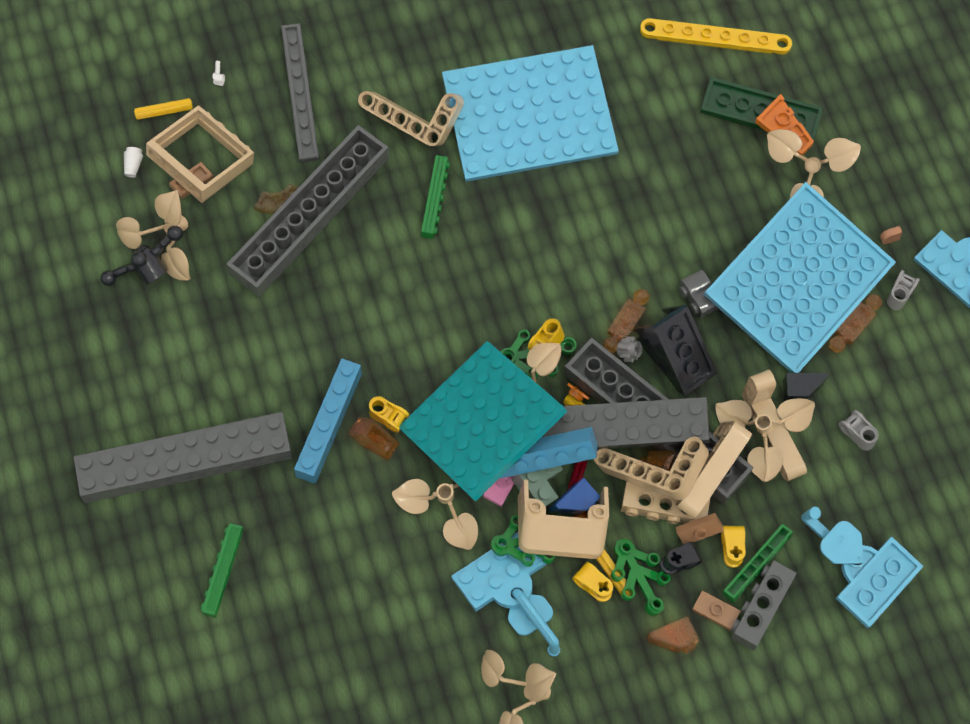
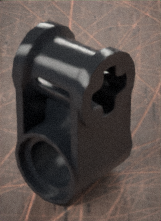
(680, 559)

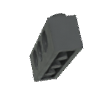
(782, 578)

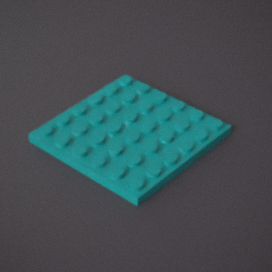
(482, 420)

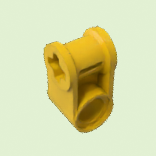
(545, 334)
(390, 416)
(733, 542)
(591, 580)

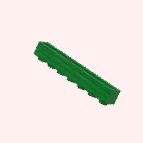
(435, 196)
(757, 563)
(222, 570)

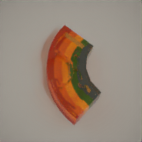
(271, 202)

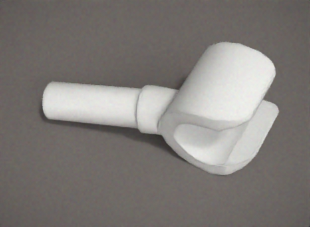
(218, 78)

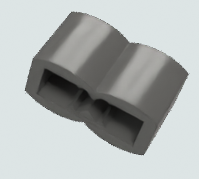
(693, 289)

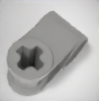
(902, 288)
(856, 427)

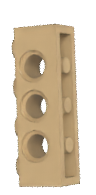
(653, 511)

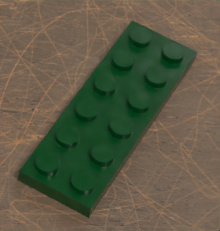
(745, 104)

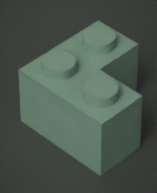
(538, 484)

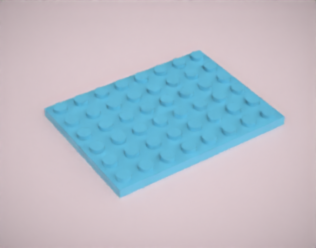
(530, 113)
(799, 278)

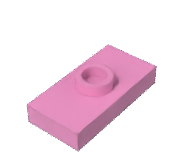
(500, 490)

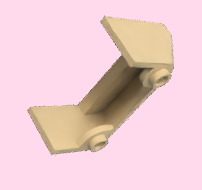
(561, 534)

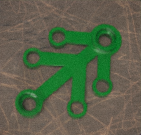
(521, 355)
(511, 544)
(638, 574)

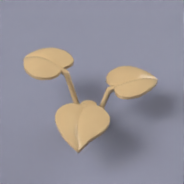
(839, 152)
(167, 208)
(543, 358)
(795, 415)
(414, 498)
(537, 683)

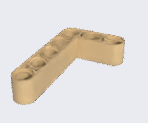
(412, 120)
(758, 395)
(730, 444)
(652, 474)

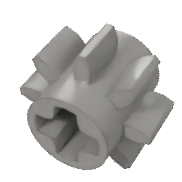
(629, 349)

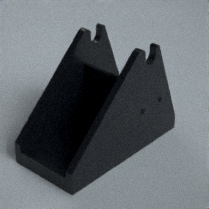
(678, 349)

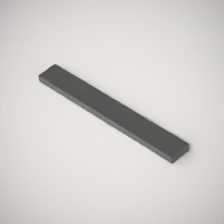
(300, 93)

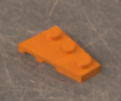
(780, 116)

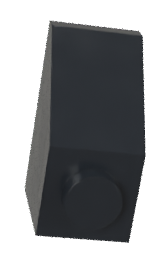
(802, 385)

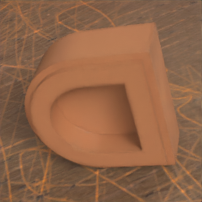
(891, 235)

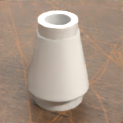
(132, 161)

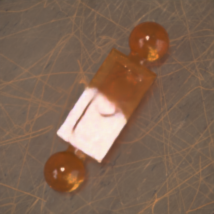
(626, 320)
(855, 323)

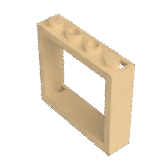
(201, 191)

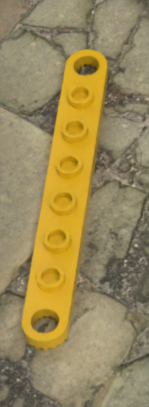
(715, 36)

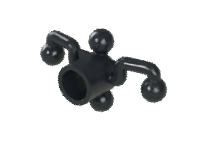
(145, 260)

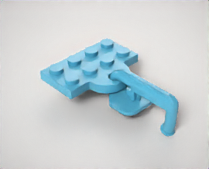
(948, 264)
(879, 573)
(497, 579)

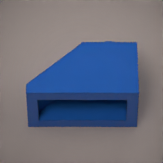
(576, 499)

